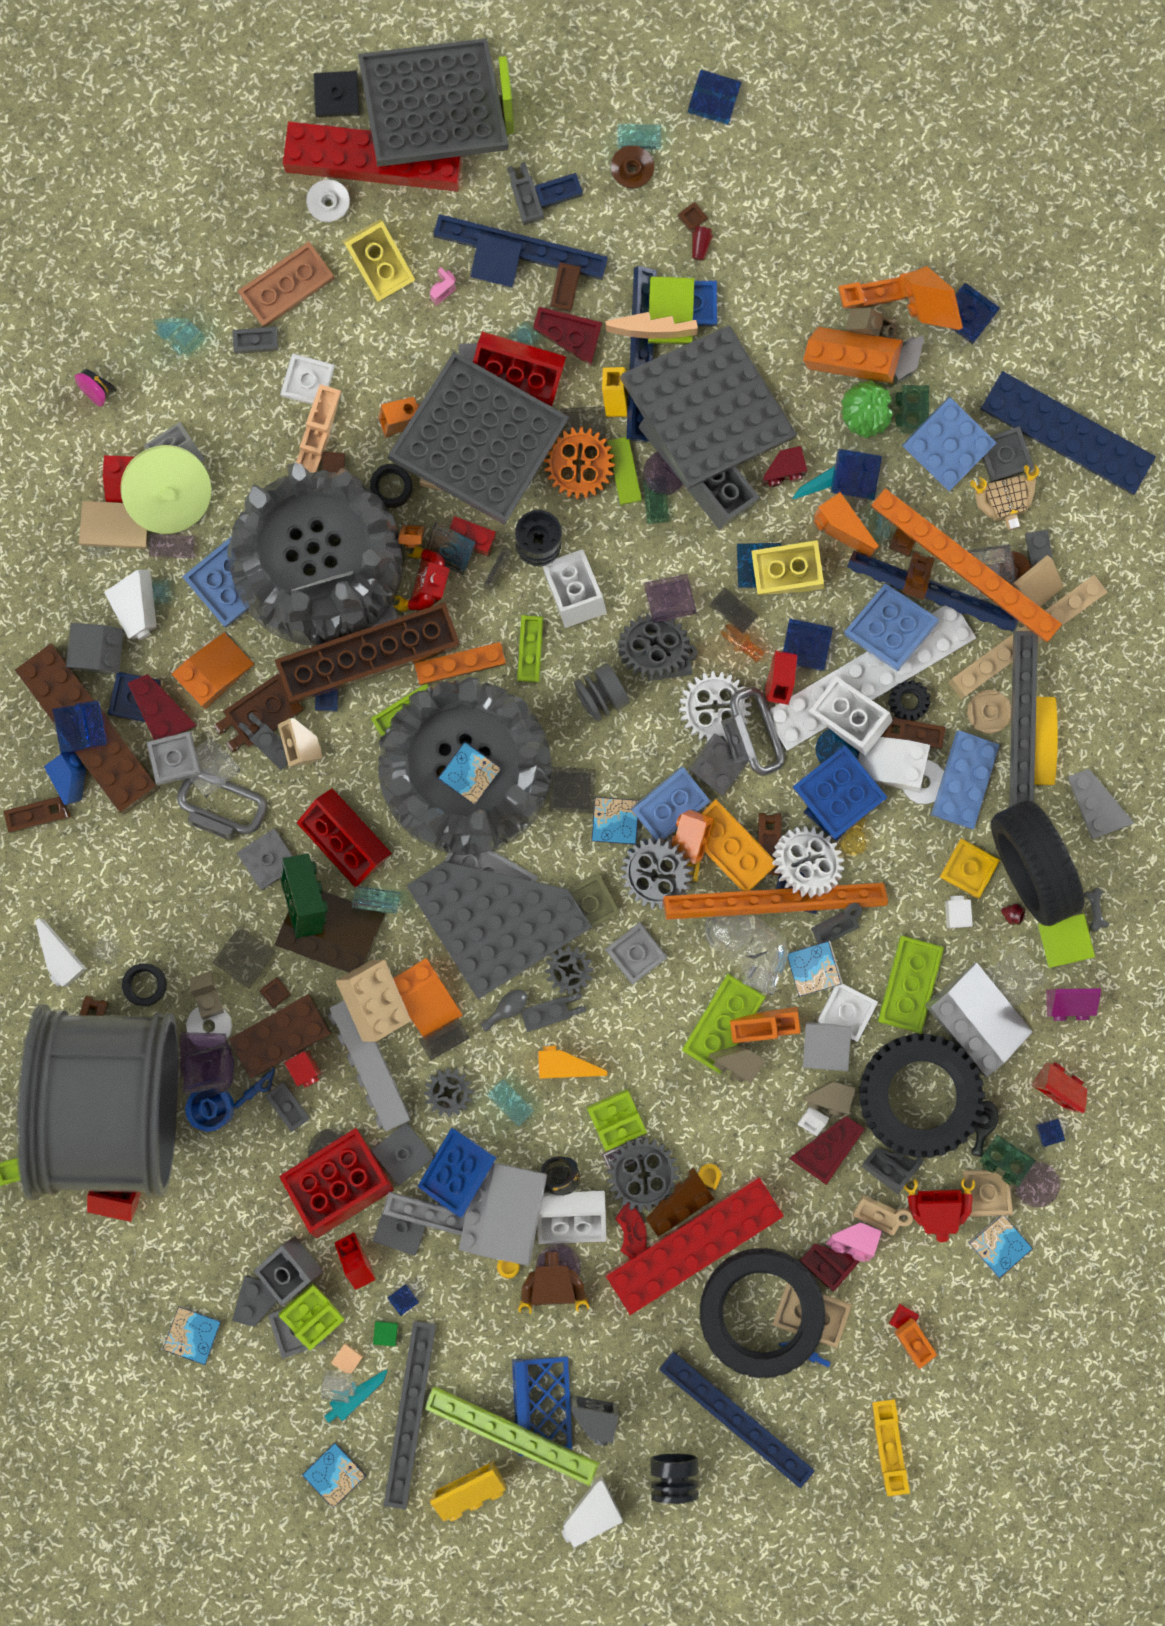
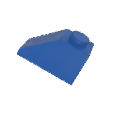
(67, 776)

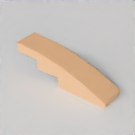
(643, 327)
(318, 427)

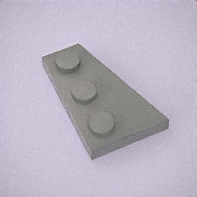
(1097, 805)

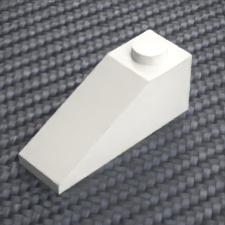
(58, 957)

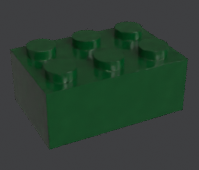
(303, 895)

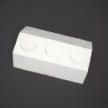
(572, 1218)

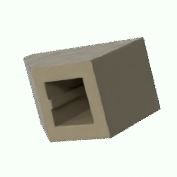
(870, 322)
(739, 1061)
(831, 1096)

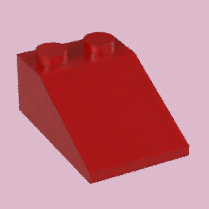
(1061, 1088)

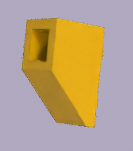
(614, 392)

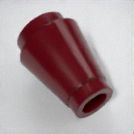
(700, 242)

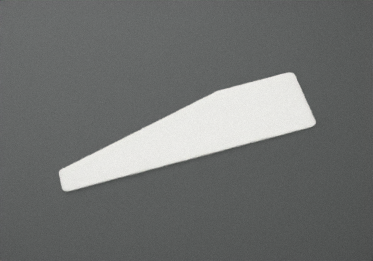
(327, 579)

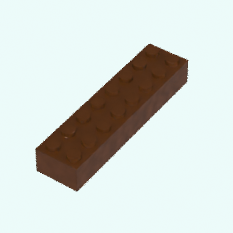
(367, 653)
(112, 765)

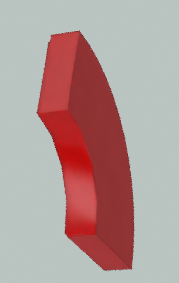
(633, 1229)

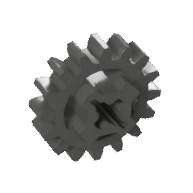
(572, 960)
(453, 1103)

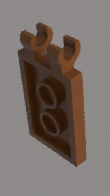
(267, 703)

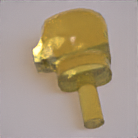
(854, 840)

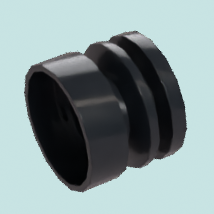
(539, 526)
(674, 1483)

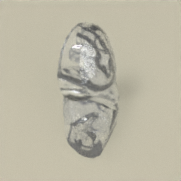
(752, 945)

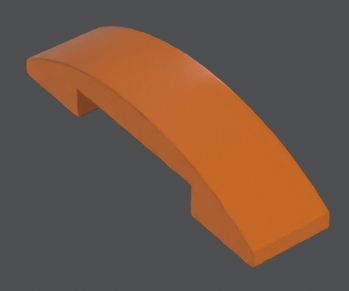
(873, 293)

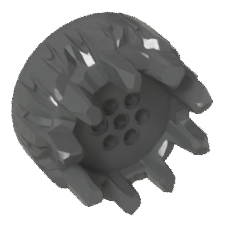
(367, 547)
(412, 759)

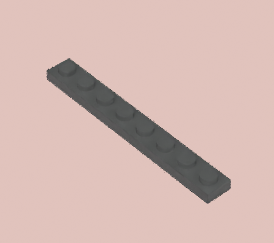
(1023, 716)
(409, 1414)

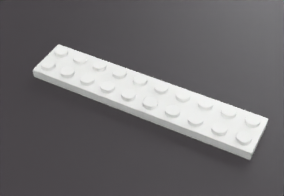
(870, 677)

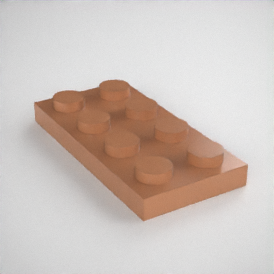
(286, 284)

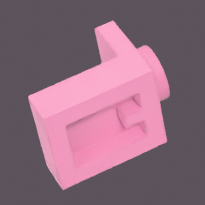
(443, 289)

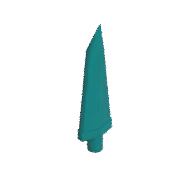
(817, 484)
(362, 1391)

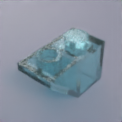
(181, 333)

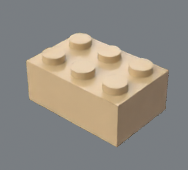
(373, 1000)

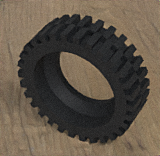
(876, 1106)

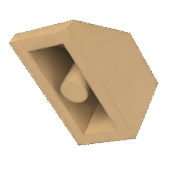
(299, 743)

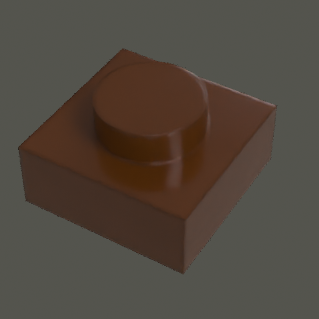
(901, 543)

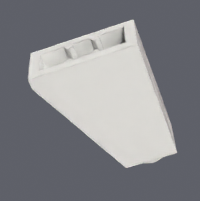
(134, 604)
(592, 1515)

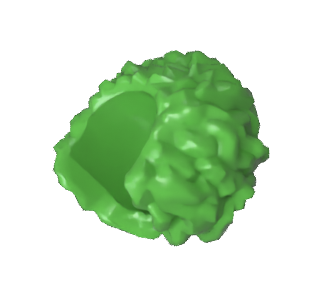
(867, 409)

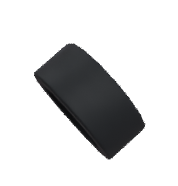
(390, 469)
(161, 986)

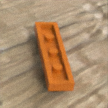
(460, 663)

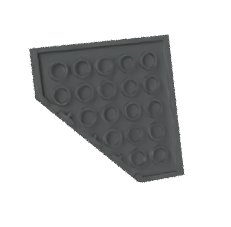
(495, 921)

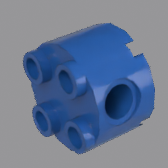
(209, 1109)

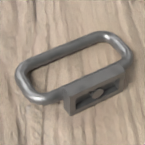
(739, 738)
(215, 823)

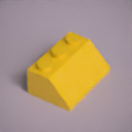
(468, 1492)

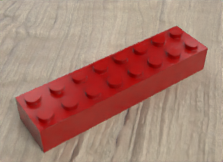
(351, 156)
(694, 1245)

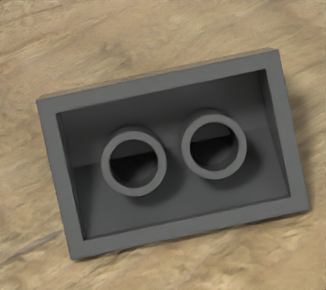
(596, 1418)

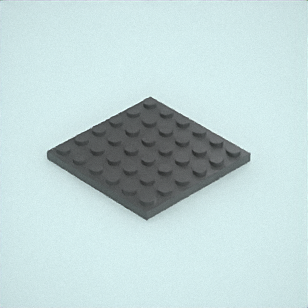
(432, 102)
(708, 406)
(478, 438)

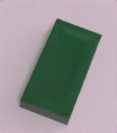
(655, 506)

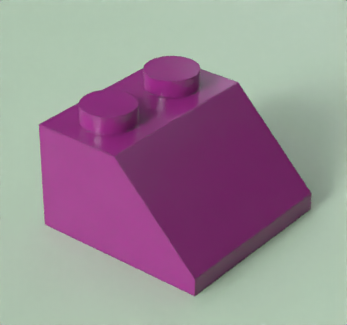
(1072, 1002)

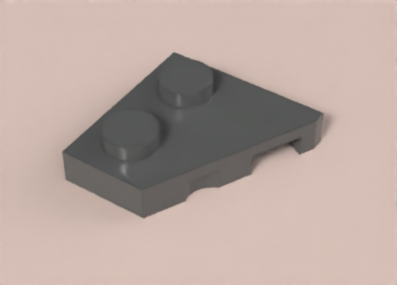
(891, 1168)
(252, 1302)

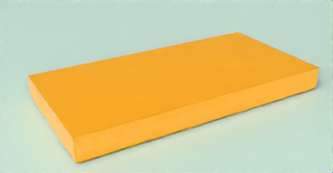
(736, 849)

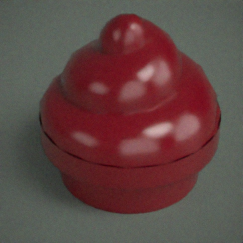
(1014, 914)

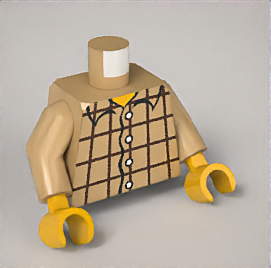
(1006, 497)

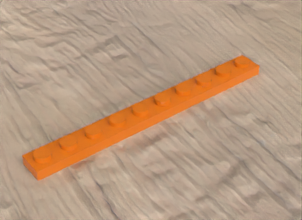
(966, 565)
(771, 901)

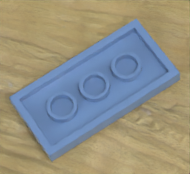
(965, 779)

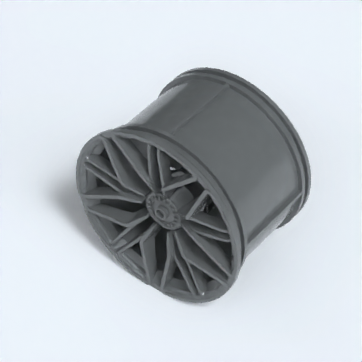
(97, 1103)

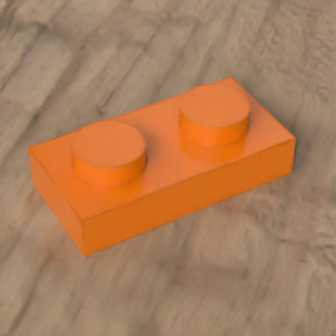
(411, 535)
(915, 1343)

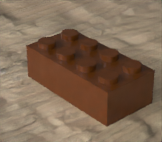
(280, 1036)

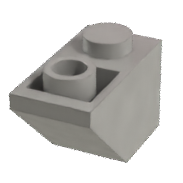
(908, 359)

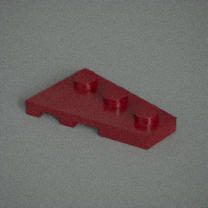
(569, 332)
(158, 709)
(828, 1150)

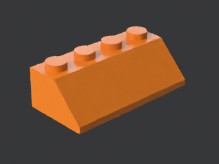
(853, 354)

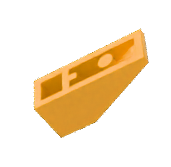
(561, 1064)

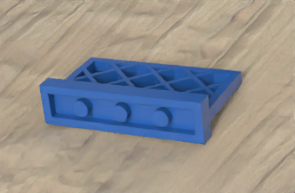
(521, 1395)

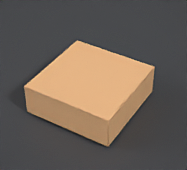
(347, 1359)

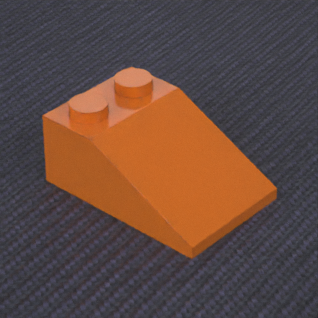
(931, 299)
(843, 524)
(213, 670)
(426, 997)

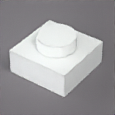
(813, 1121)

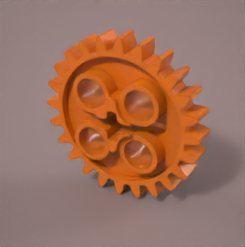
(600, 463)

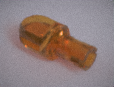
(744, 644)

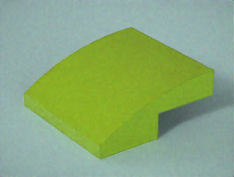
(1067, 941)
(616, 1119)
(311, 1316)

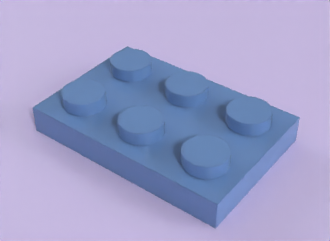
(665, 803)

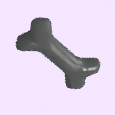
(1094, 898)

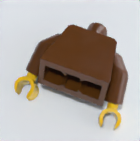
(552, 1285)

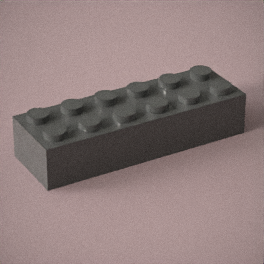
(721, 497)

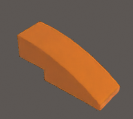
(765, 1025)

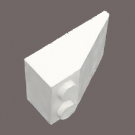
(574, 588)
(851, 715)
(896, 763)

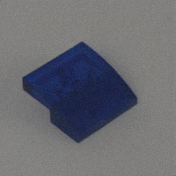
(714, 97)
(79, 727)

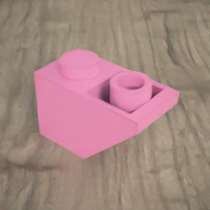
(856, 1240)

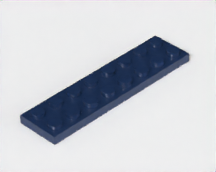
(1068, 433)

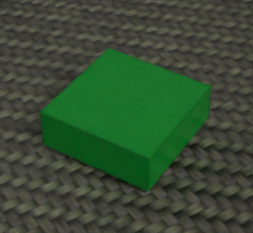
(385, 1333)

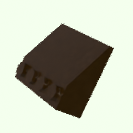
(345, 937)

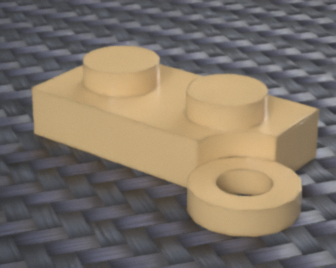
(881, 1215)

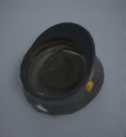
(562, 1175)

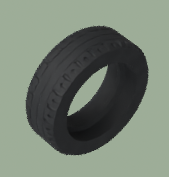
(1038, 863)
(762, 1363)

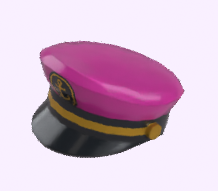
(94, 386)

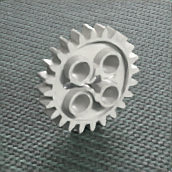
(712, 687)
(800, 843)

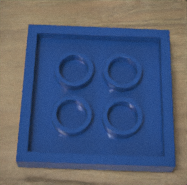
(839, 792)
(456, 1172)

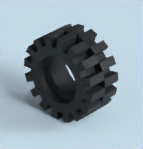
(909, 687)

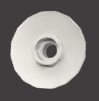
(325, 191)

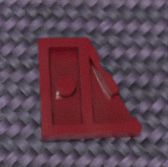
(828, 1265)

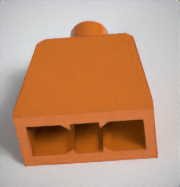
(396, 415)

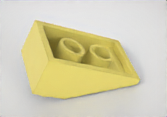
(378, 260)
(788, 568)

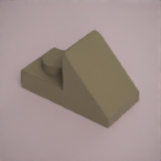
(206, 995)

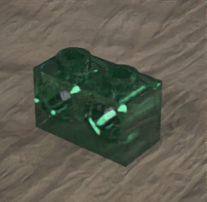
(918, 410)
(1010, 1156)

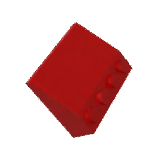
(336, 1183)

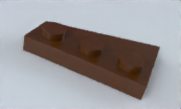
(685, 1201)

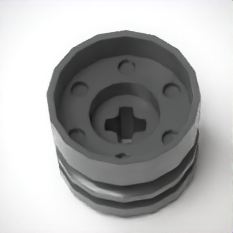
(601, 692)

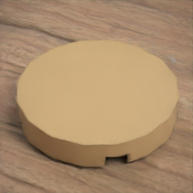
(986, 718)

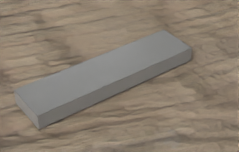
(422, 1213)

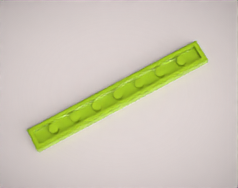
(512, 1436)

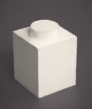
(958, 912)

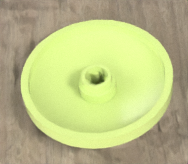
(165, 489)

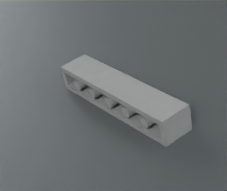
(372, 1071)

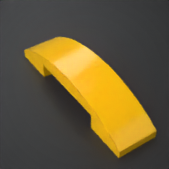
(1046, 741)
(890, 1447)

